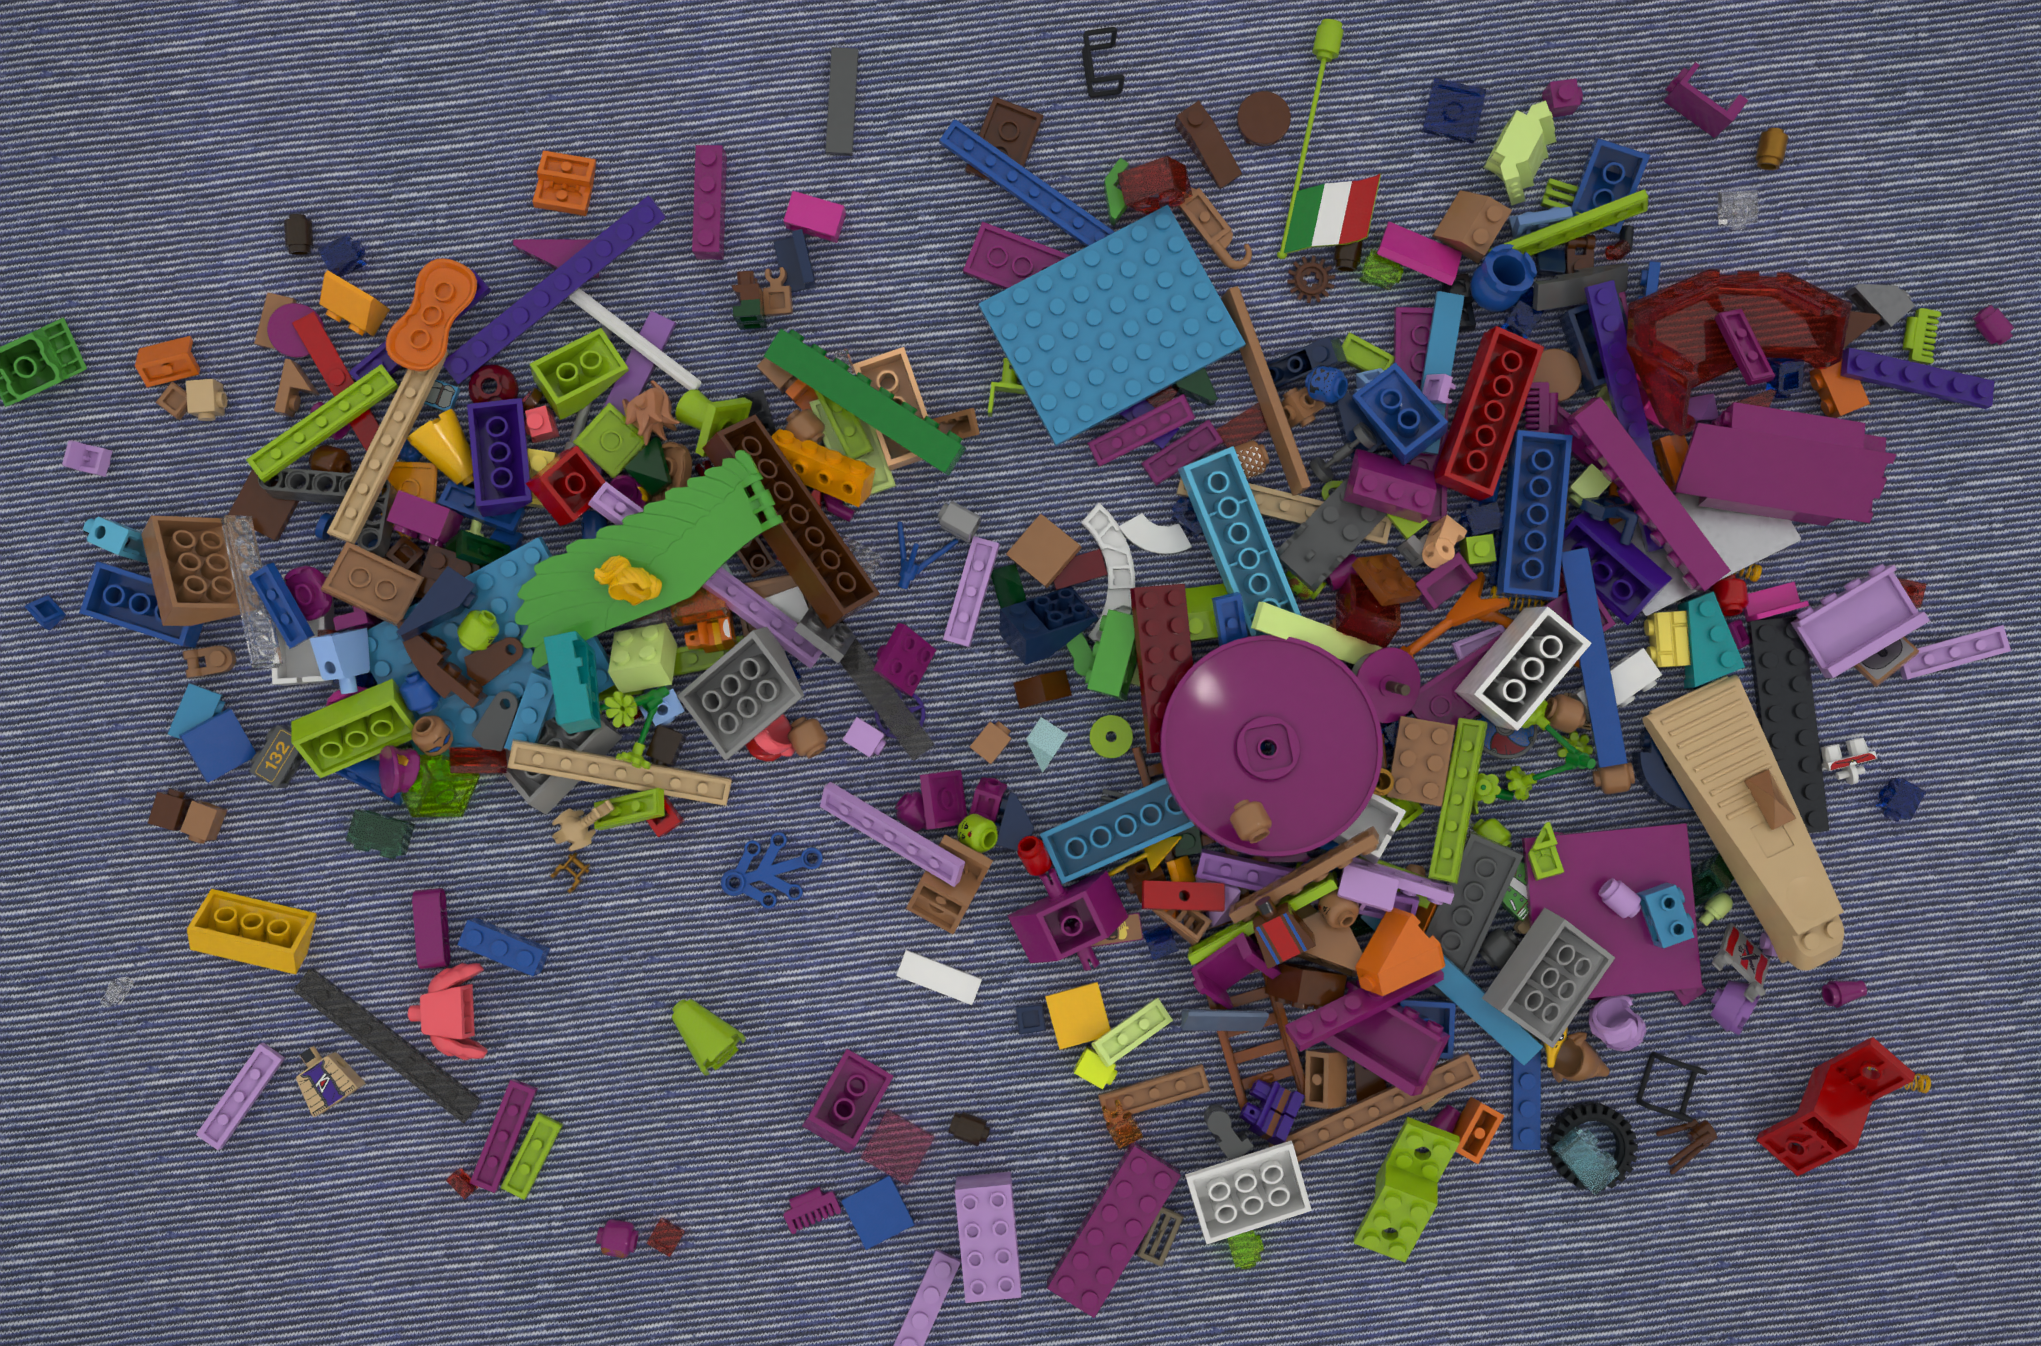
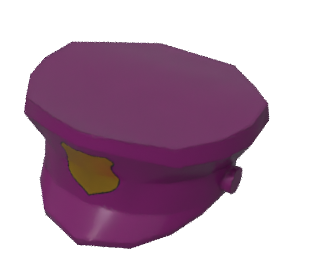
(397, 769)

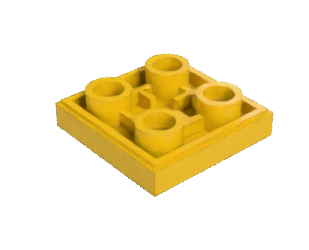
(1078, 1015)

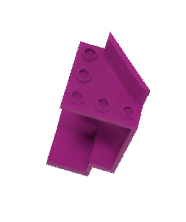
(1785, 465)

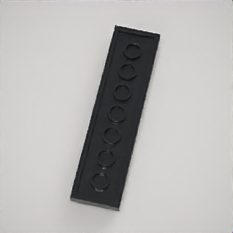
(1789, 714)

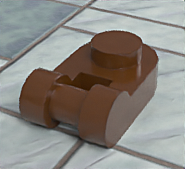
(1579, 261)

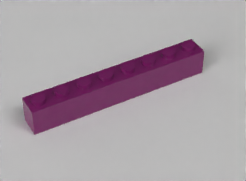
(1647, 494)

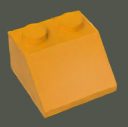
(352, 305)

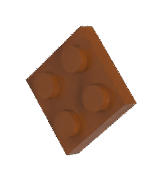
(1386, 579)

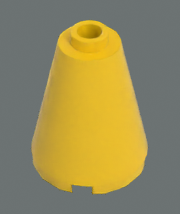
(445, 447)

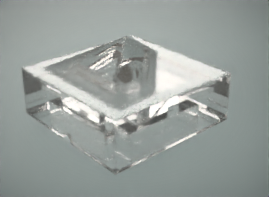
(117, 991)

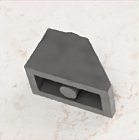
(1885, 300)

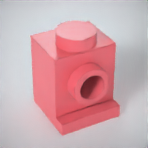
(541, 424)

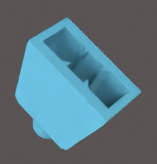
(113, 537)

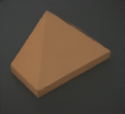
(960, 423)
(1770, 799)

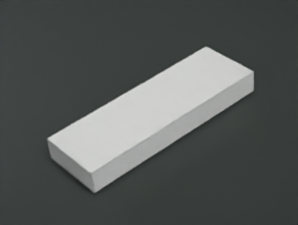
(939, 977)

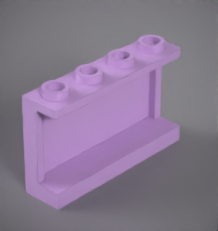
(1858, 621)

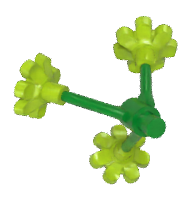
(624, 710)
(1574, 749)

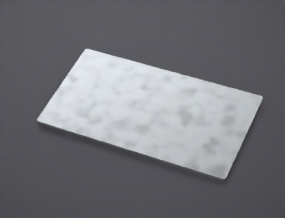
(1736, 537)

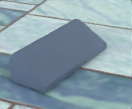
(1223, 1020)

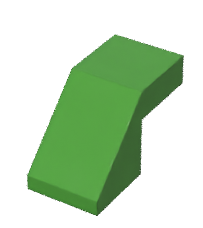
(1113, 195)

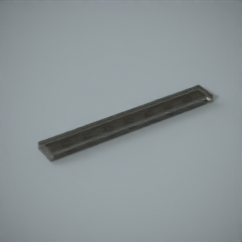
(387, 1045)

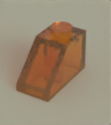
(699, 608)

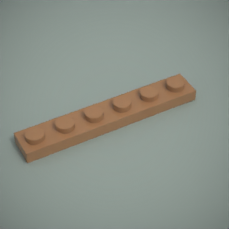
(1312, 871)

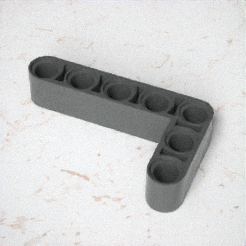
(314, 492)

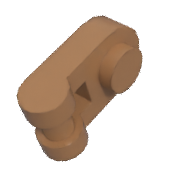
(217, 658)

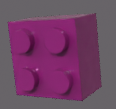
(429, 520)

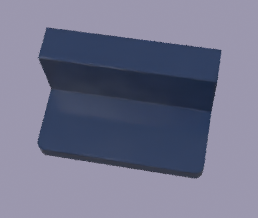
(795, 259)

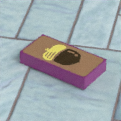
(1128, 931)

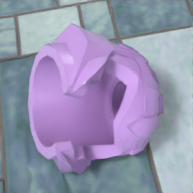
(1617, 1023)

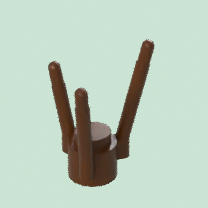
(1700, 1135)

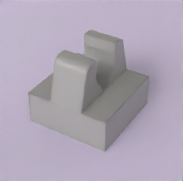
(1412, 549)

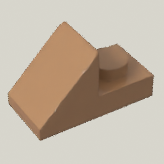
(292, 382)

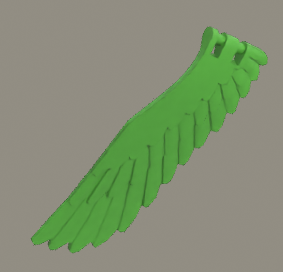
(673, 538)

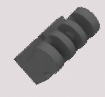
(1230, 1142)

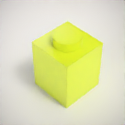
(1093, 1069)

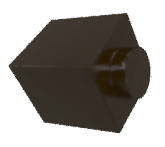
(665, 745)

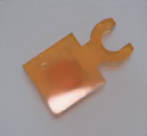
(1122, 1126)

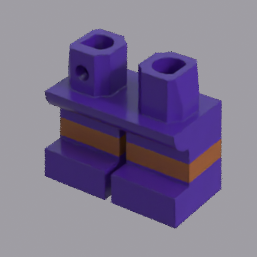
(1275, 1111)

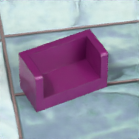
(1444, 582)

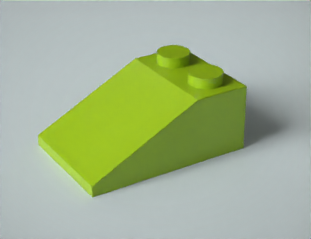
(578, 372)

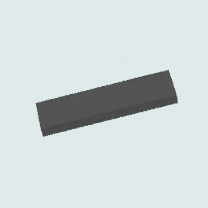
(842, 101)

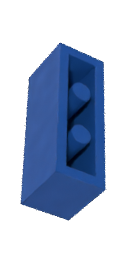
(504, 946)

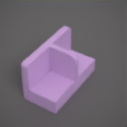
(1367, 888)

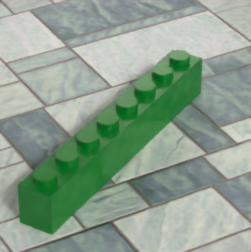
(864, 401)

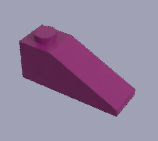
(551, 251)

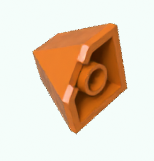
(1398, 954)

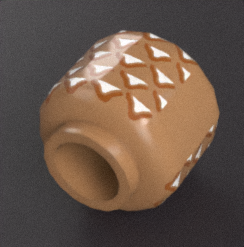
(1252, 458)

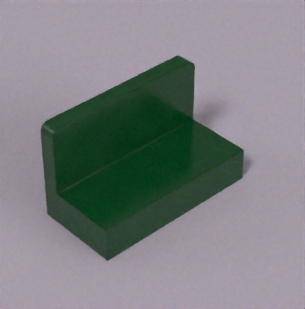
(476, 548)

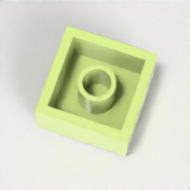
(642, 658)

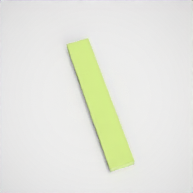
(1286, 624)

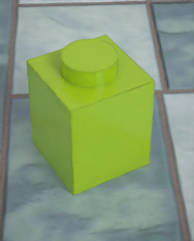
(1478, 550)

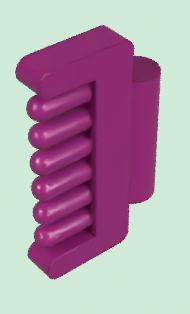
(1546, 406)
(809, 1202)

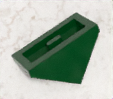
(650, 468)
(1008, 585)

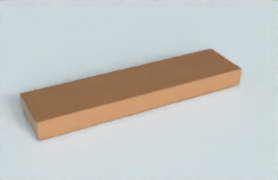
(1158, 1090)

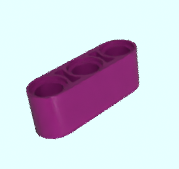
(431, 928)

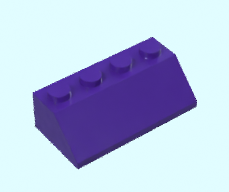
(499, 456)
(1621, 572)

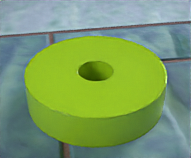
(1123, 736)

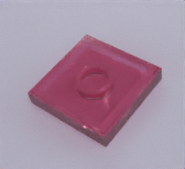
(897, 1147)

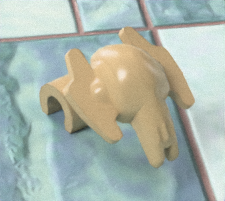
(575, 829)

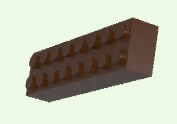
(806, 538)

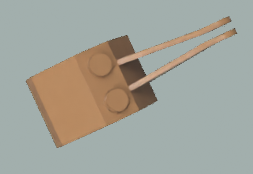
(1334, 946)

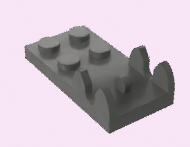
(1327, 538)

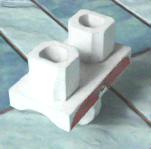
(1858, 754)

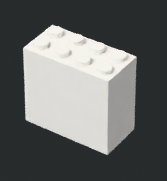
(1522, 667)

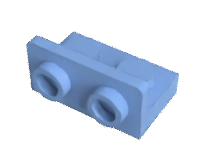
(1534, 221)

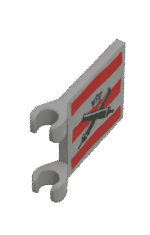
(1745, 958)

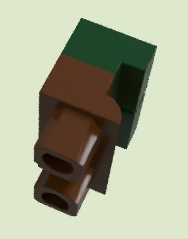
(750, 295)

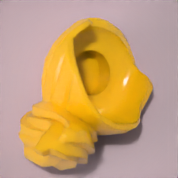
(627, 582)

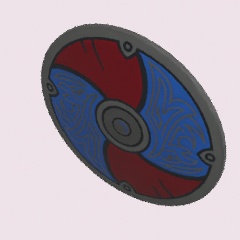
(1506, 742)

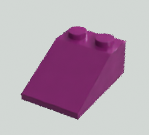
(847, 1101)

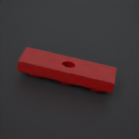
(1199, 896)

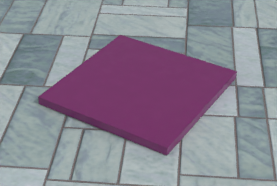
(1641, 861)

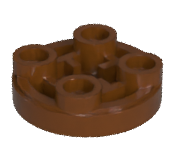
(1263, 118)

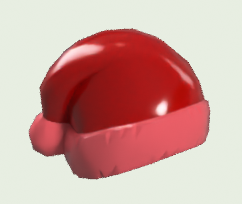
(772, 741)

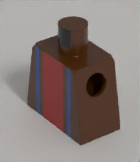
(1280, 932)

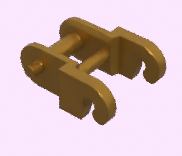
(584, 868)

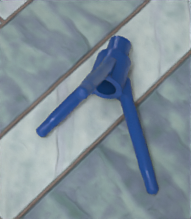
(909, 567)

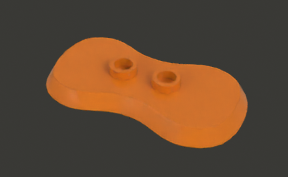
(422, 333)

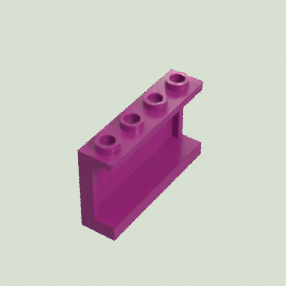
(1393, 1045)

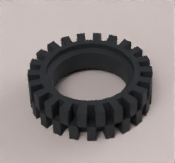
(1594, 1112)

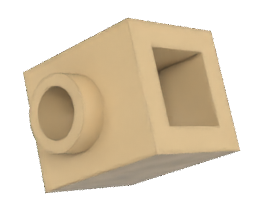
(206, 399)

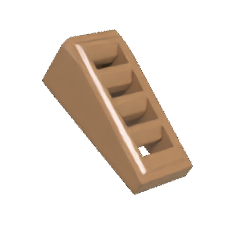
(1183, 930)

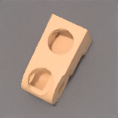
(1441, 541)

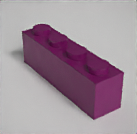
(709, 202)

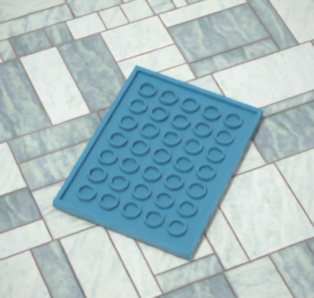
(1111, 325)
(497, 593)

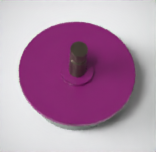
(1390, 680)

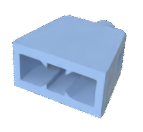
(342, 657)

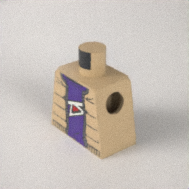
(326, 1080)

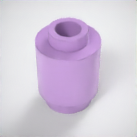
(1620, 898)

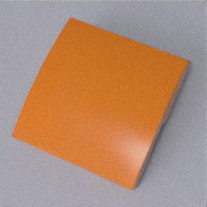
(564, 183)

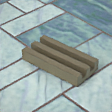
(1150, 1256)

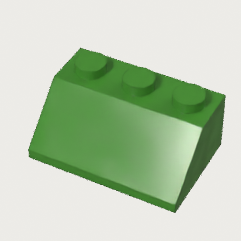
(1113, 656)

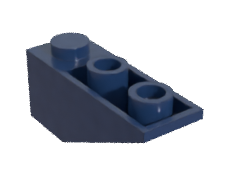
(1299, 363)

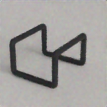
(1088, 64)
(1695, 1069)

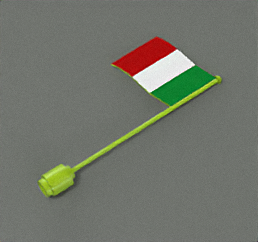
(1331, 211)

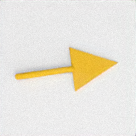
(1154, 853)

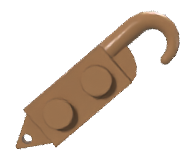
(1212, 228)

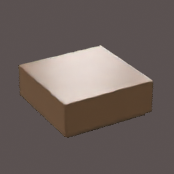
(174, 400)

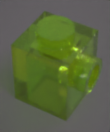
(1380, 271)
(1245, 1249)

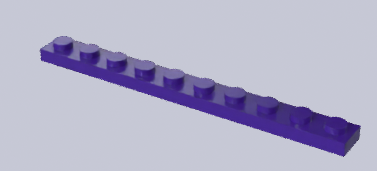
(554, 289)
(1620, 374)

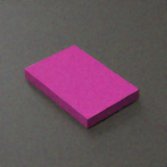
(1419, 253)

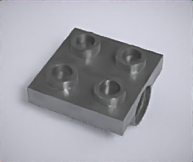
(831, 641)

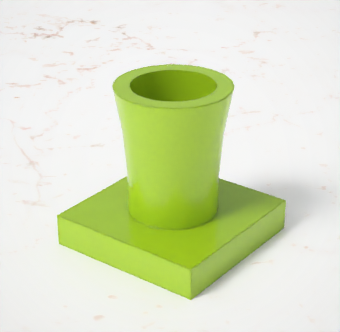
(708, 416)

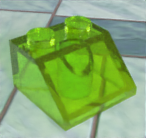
(439, 791)

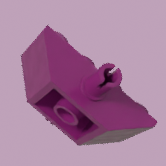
(1044, 924)

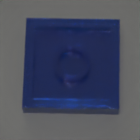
(1453, 110)

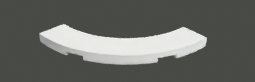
(1117, 560)

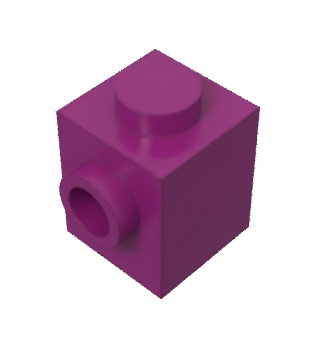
(1563, 97)

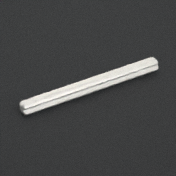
(635, 340)

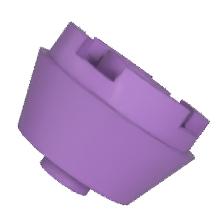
(1732, 1006)

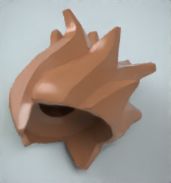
(650, 413)

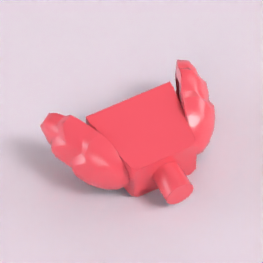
(449, 1012)

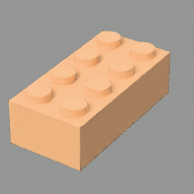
(895, 375)

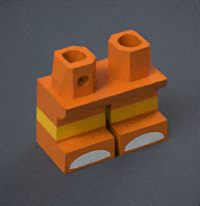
(712, 635)

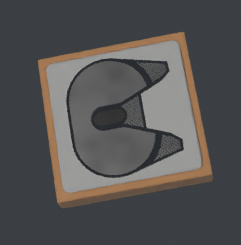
(1887, 661)

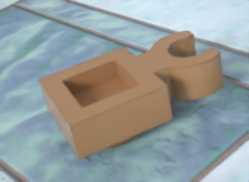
(777, 297)

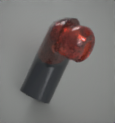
(1623, 246)

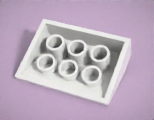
(1248, 1192)

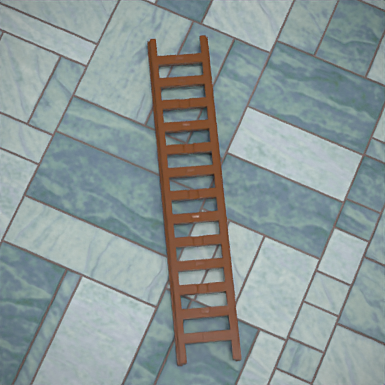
(1277, 1016)

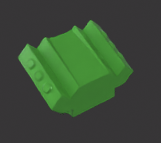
(38, 362)

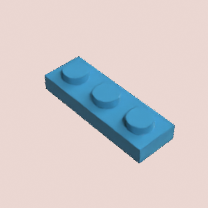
(532, 710)

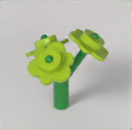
(1488, 790)

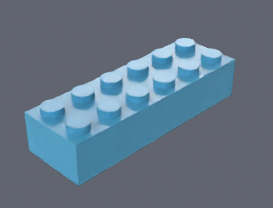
(1114, 831)

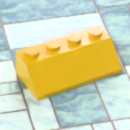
(252, 931)

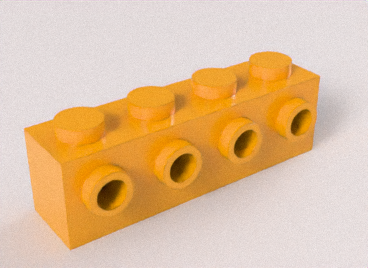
(826, 468)

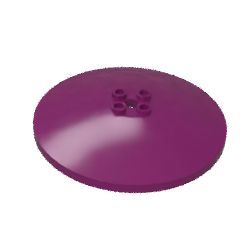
(1303, 705)

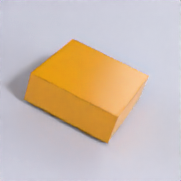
(1180, 869)

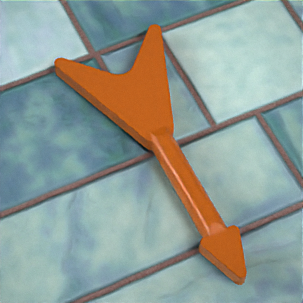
(1465, 609)

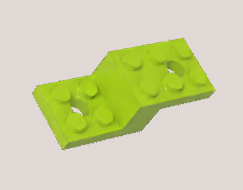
(1406, 1189)

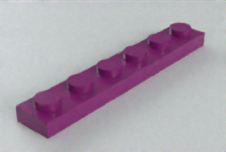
(1350, 1011)

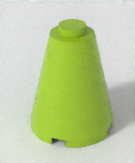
(706, 1035)

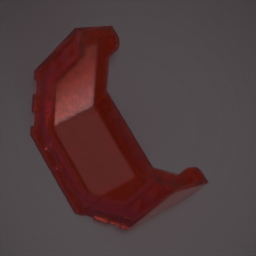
(1681, 346)

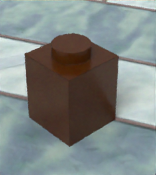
(170, 809)

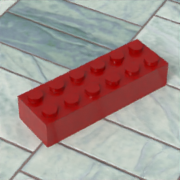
(1488, 413)

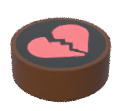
(531, 399)

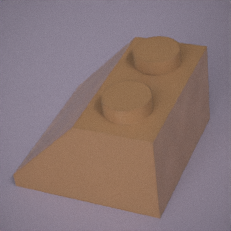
(1472, 224)

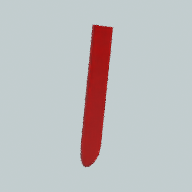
(333, 371)

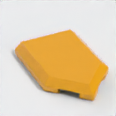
(416, 479)

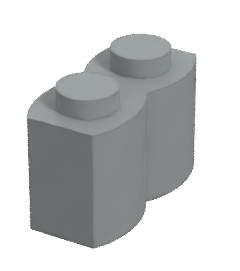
(959, 521)

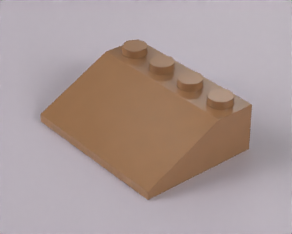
(190, 569)

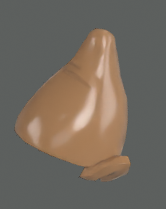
(1578, 1060)

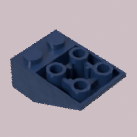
(1044, 624)

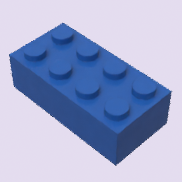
(131, 602)

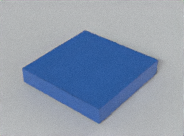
(218, 745)
(878, 1212)

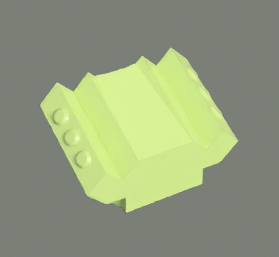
(1522, 149)

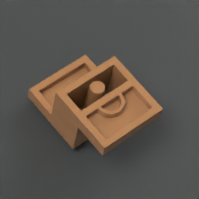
(940, 901)

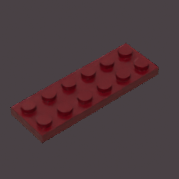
(1161, 650)

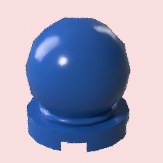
(1502, 278)

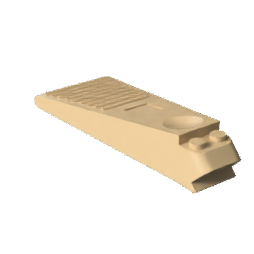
(1712, 749)

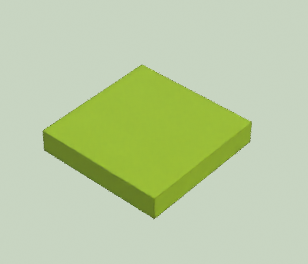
(610, 441)

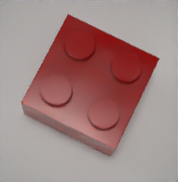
(566, 485)

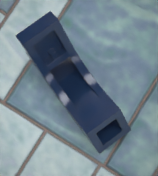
(1655, 777)

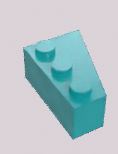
(1710, 642)
(573, 682)

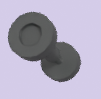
(1364, 436)

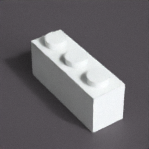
(1629, 676)

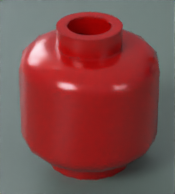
(1731, 595)

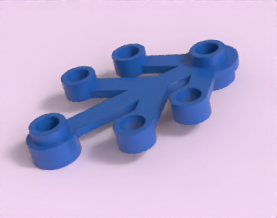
(766, 872)

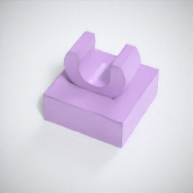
(1437, 388)

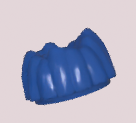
(409, 453)

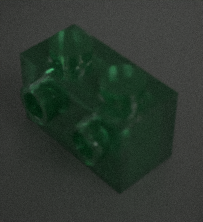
(380, 833)

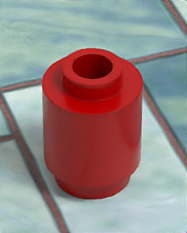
(1034, 856)

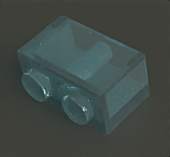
(1586, 1160)

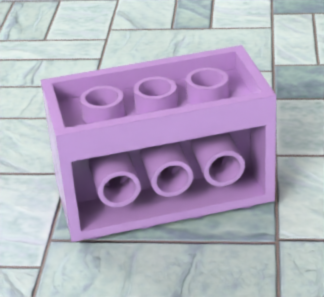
(988, 1237)

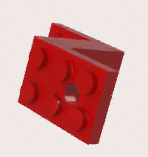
(1835, 1106)

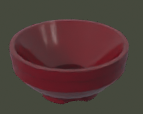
(506, 384)

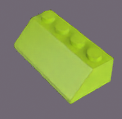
(353, 729)

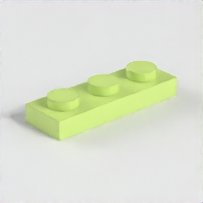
(1131, 1032)

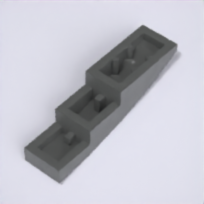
(1569, 288)

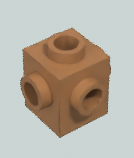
(1298, 410)

